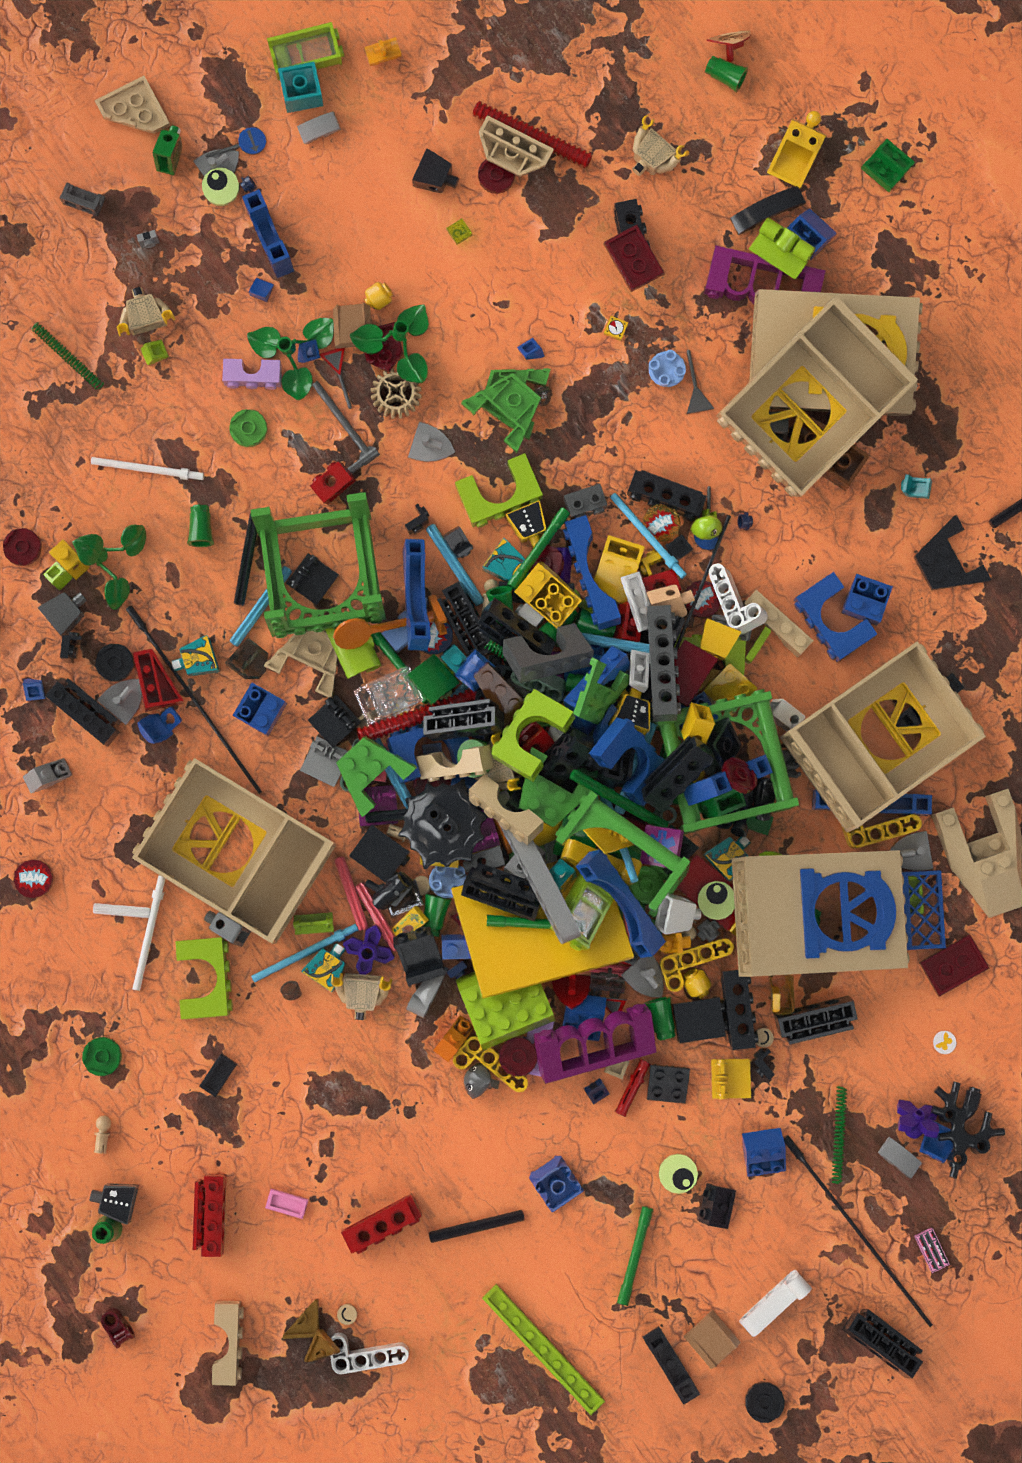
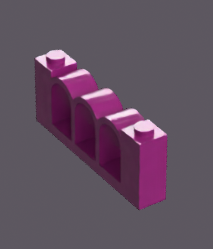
(719, 269)
(549, 1043)

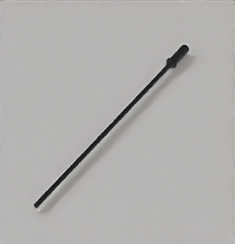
(698, 592)
(142, 626)
(800, 1156)

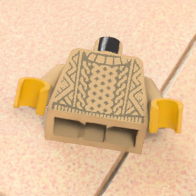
(654, 152)
(143, 314)
(501, 774)
(361, 992)

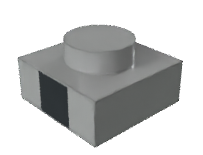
(148, 239)

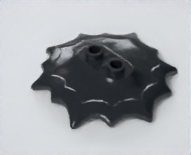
(428, 834)

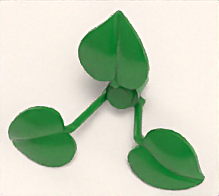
(412, 320)
(267, 340)
(91, 551)

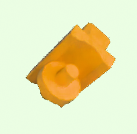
(382, 51)
(675, 943)

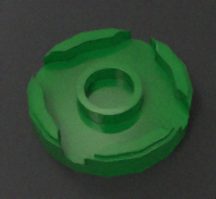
(102, 1056)

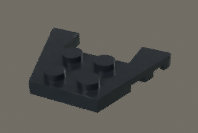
(941, 564)

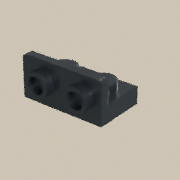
(68, 649)
(717, 1206)

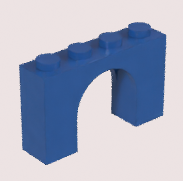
(267, 234)
(838, 643)
(616, 661)
(404, 745)
(611, 746)
(719, 784)

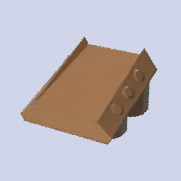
(347, 320)
(712, 1339)

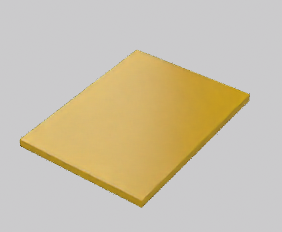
(525, 957)

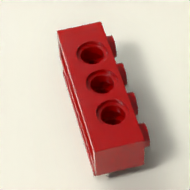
(406, 1205)
(213, 1217)

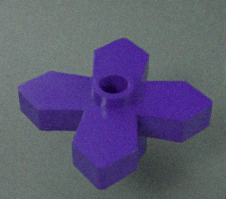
(358, 947)
(916, 1121)

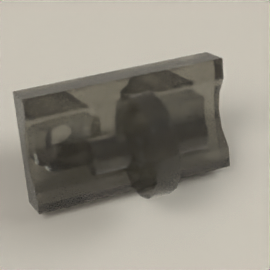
(607, 982)

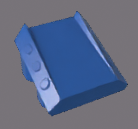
(555, 1183)

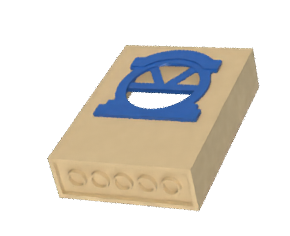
(778, 920)

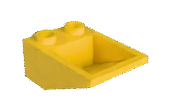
(796, 153)

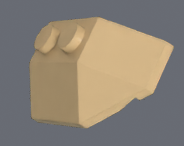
(512, 148)

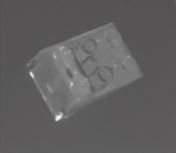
(387, 696)

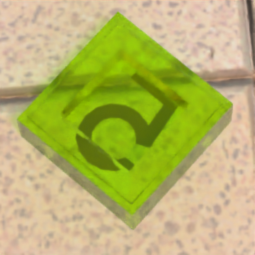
(459, 231)

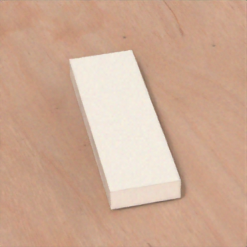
(637, 599)

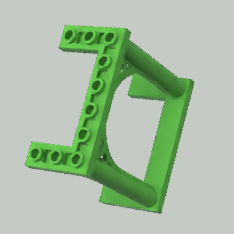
(277, 618)
(761, 707)
(596, 814)

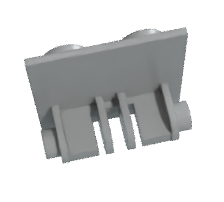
(322, 761)

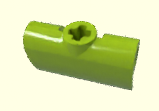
(782, 248)
(355, 660)

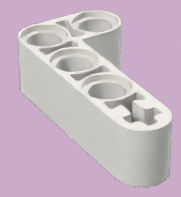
(732, 597)
(775, 1302)
(369, 1354)

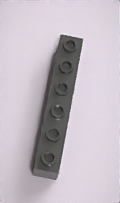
(663, 710)

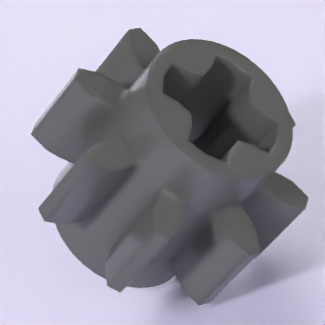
(708, 930)

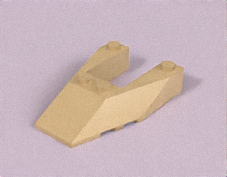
(989, 865)

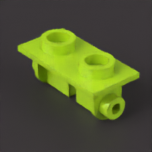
(313, 923)

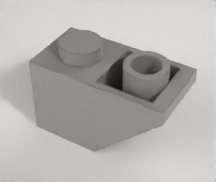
(46, 775)

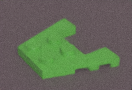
(537, 377)
(512, 400)
(596, 697)
(364, 764)
(548, 799)

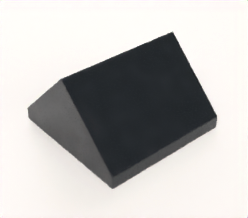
(723, 741)

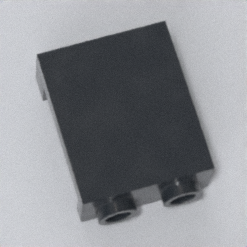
(380, 854)
(419, 955)
(700, 1020)

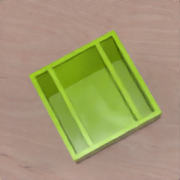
(505, 1014)

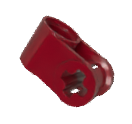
(118, 1328)

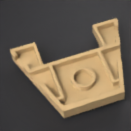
(312, 650)

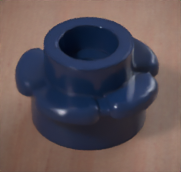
(248, 184)
(745, 521)

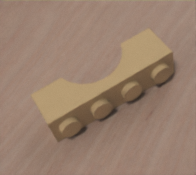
(787, 631)
(473, 759)
(523, 824)
(227, 1369)

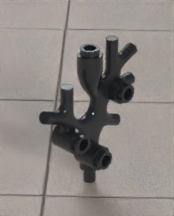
(957, 1117)

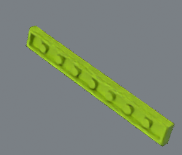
(543, 1349)

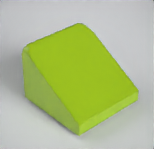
(154, 352)
(57, 575)

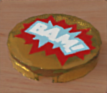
(662, 522)

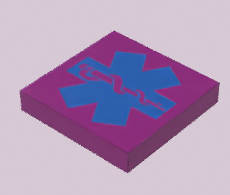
(667, 837)

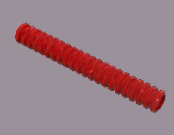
(560, 147)
(410, 718)

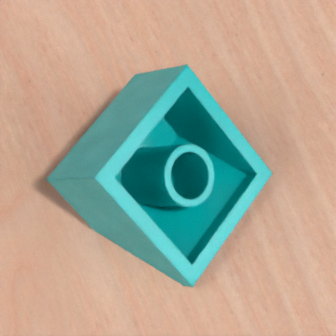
(300, 87)

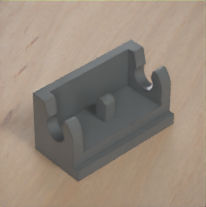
(82, 199)

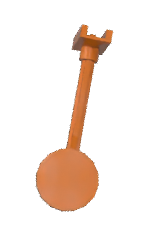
(357, 631)

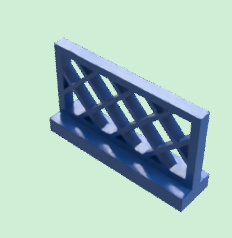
(940, 913)

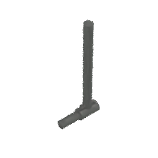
(367, 453)

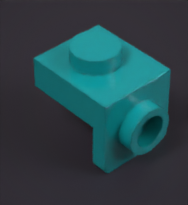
(916, 487)

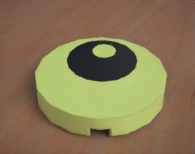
(220, 186)
(716, 900)
(678, 1173)

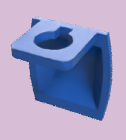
(469, 667)
(155, 728)
(937, 1149)

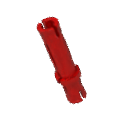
(632, 1087)

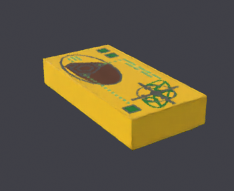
(411, 921)

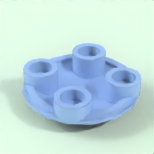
(667, 368)
(444, 878)

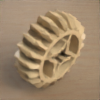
(390, 399)

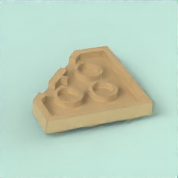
(134, 107)

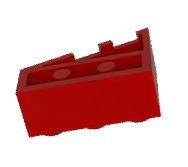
(154, 682)

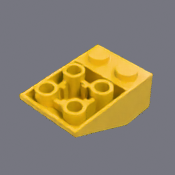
(617, 560)
(548, 594)

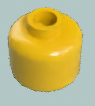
(378, 295)
(696, 983)

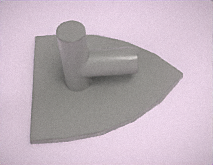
(224, 160)
(430, 444)
(122, 699)
(915, 851)
(645, 977)

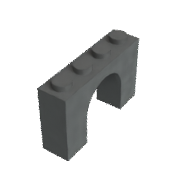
(530, 665)

